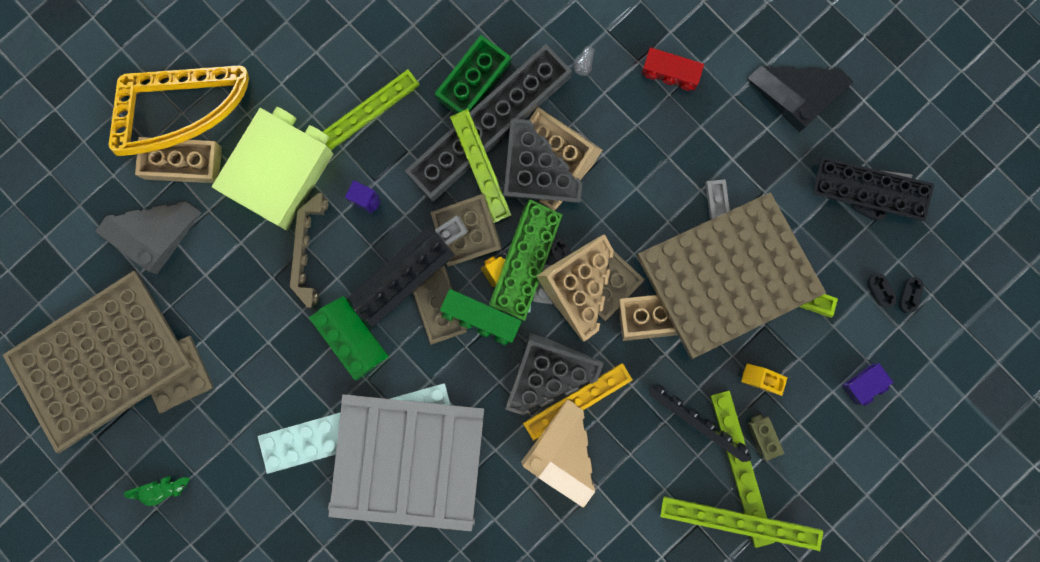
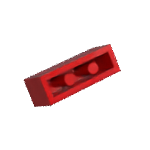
(672, 69)

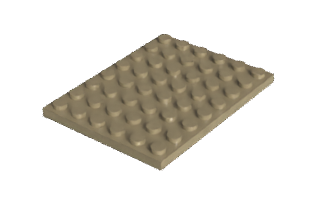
(730, 275)
(97, 361)

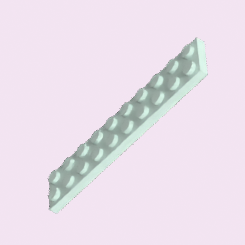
(319, 437)

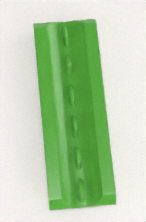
(525, 260)

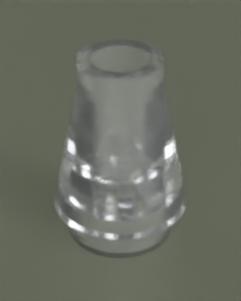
(584, 63)

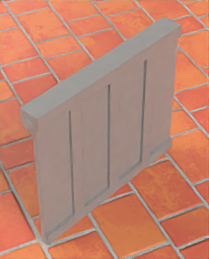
(406, 463)

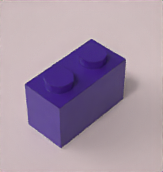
(363, 197)
(868, 384)

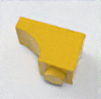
(764, 379)

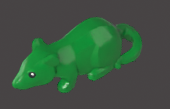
(155, 493)

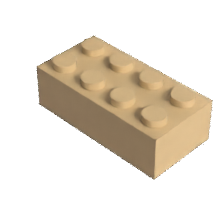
(182, 162)

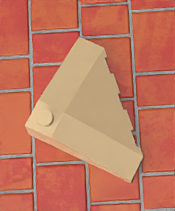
(566, 143)
(578, 283)
(562, 455)

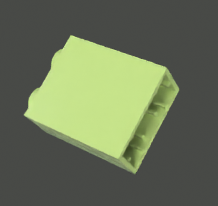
(274, 166)

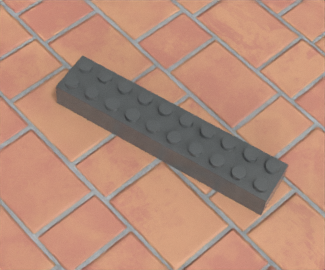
(513, 99)

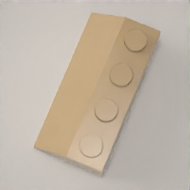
(644, 318)

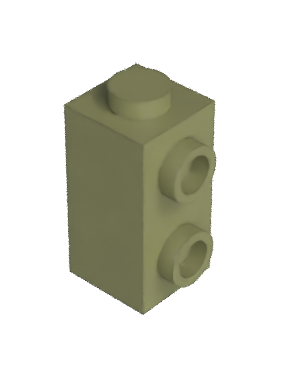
(765, 437)

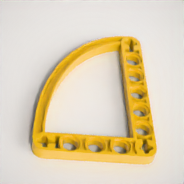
(127, 87)

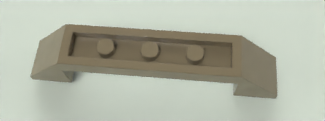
(315, 206)

